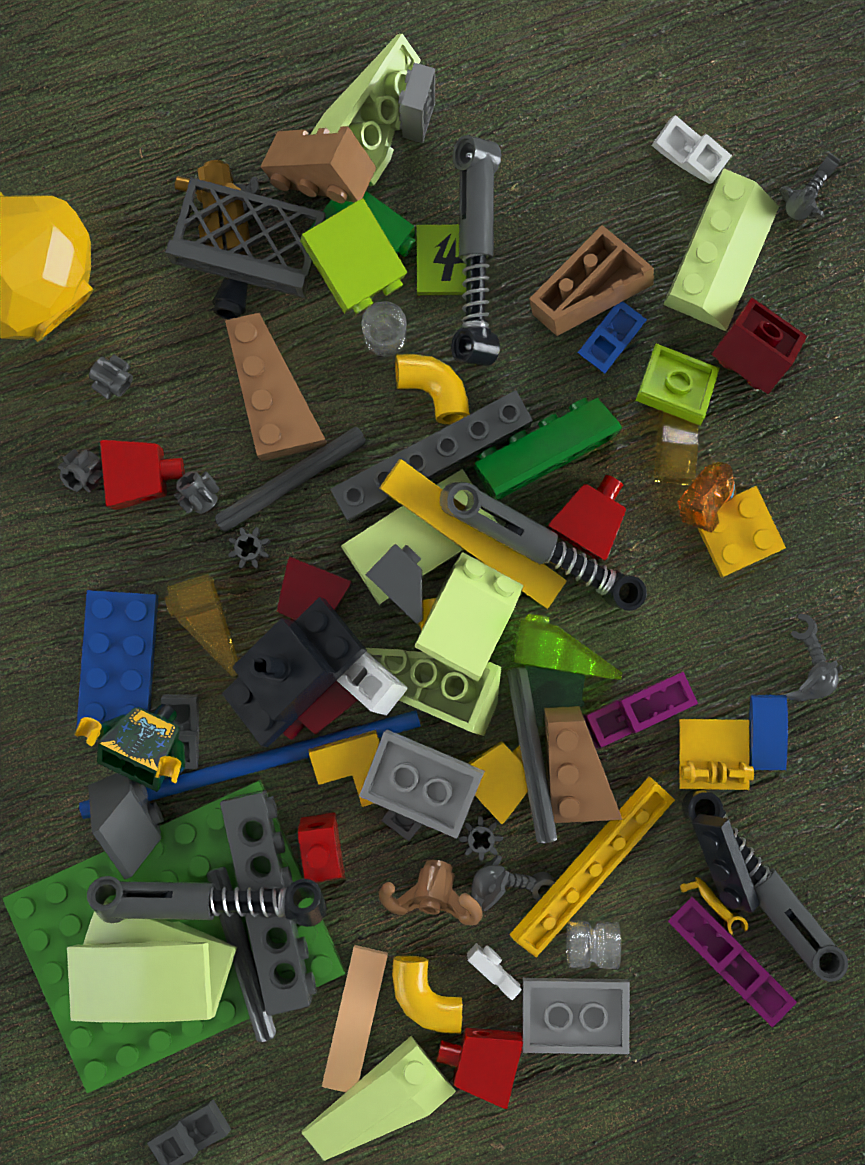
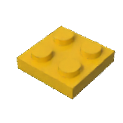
(743, 533)

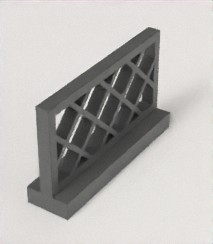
(230, 263)

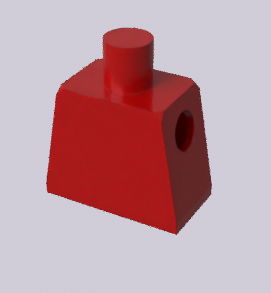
(136, 472)
(591, 519)
(321, 848)
(484, 1063)

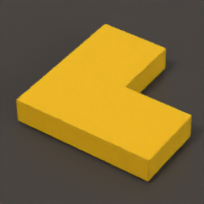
(344, 759)

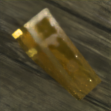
(675, 450)
(202, 615)

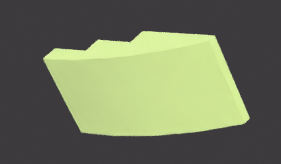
(404, 529)
(145, 930)
(139, 982)

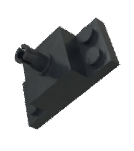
(291, 670)

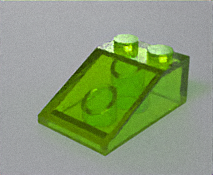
(553, 648)

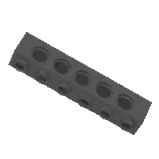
(436, 453)
(278, 992)

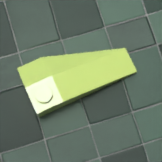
(372, 103)
(442, 689)
(387, 1098)

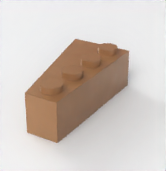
(273, 402)

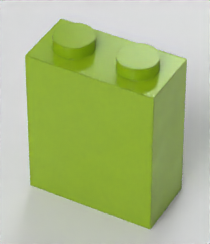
(354, 257)

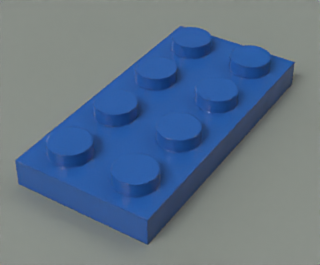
(117, 654)

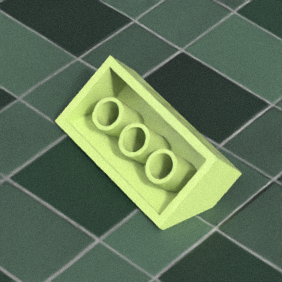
(722, 250)

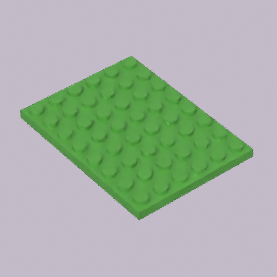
(57, 916)

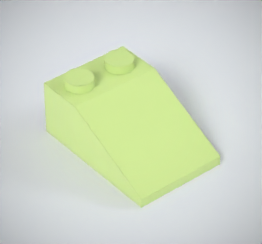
(469, 616)

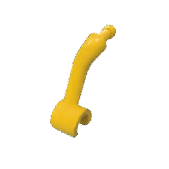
(715, 904)

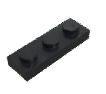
(725, 862)

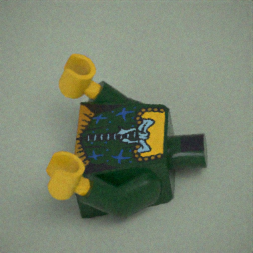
(138, 745)

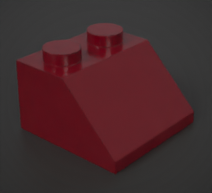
(759, 346)

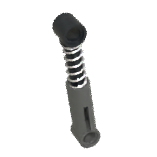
(477, 163)
(540, 544)
(202, 901)
(779, 901)

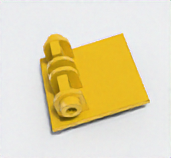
(714, 754)

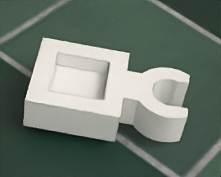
(488, 963)

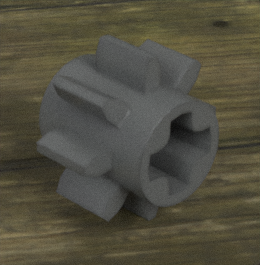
(110, 376)
(81, 470)
(196, 492)
(247, 538)
(480, 848)

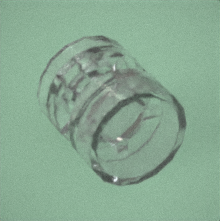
(384, 328)
(593, 945)

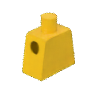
(503, 780)

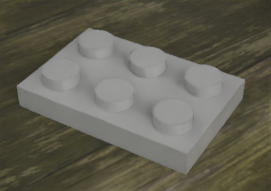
(421, 783)
(575, 1015)

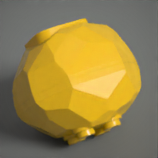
(41, 265)

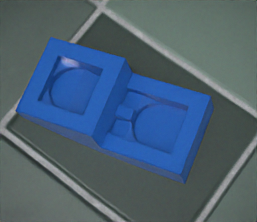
(612, 336)
(768, 732)

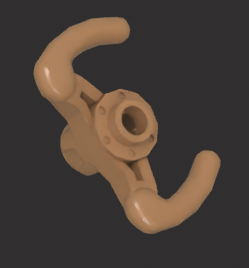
(432, 895)

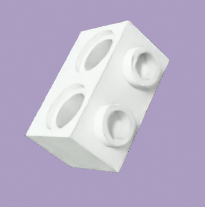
(373, 684)

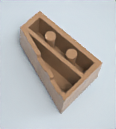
(319, 164)
(590, 282)
(574, 770)

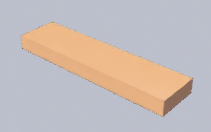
(354, 1018)

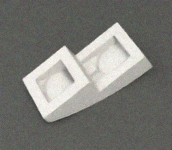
(690, 151)

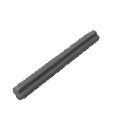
(290, 479)
(532, 755)
(244, 963)

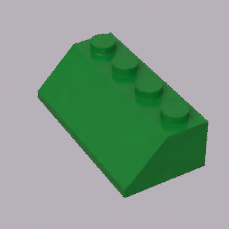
(547, 448)

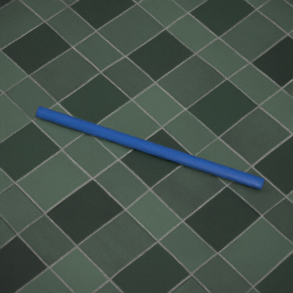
(269, 758)

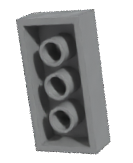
(417, 102)

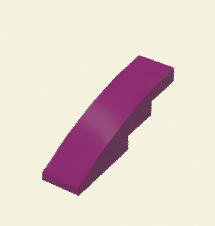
(639, 710)
(732, 962)

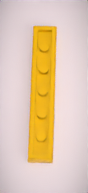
(423, 499)
(591, 867)

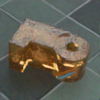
(707, 495)

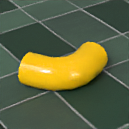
(436, 379)
(419, 1001)

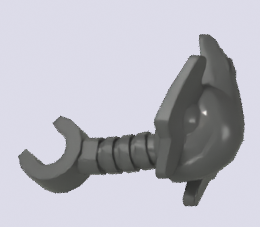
(802, 203)
(824, 675)
(491, 881)

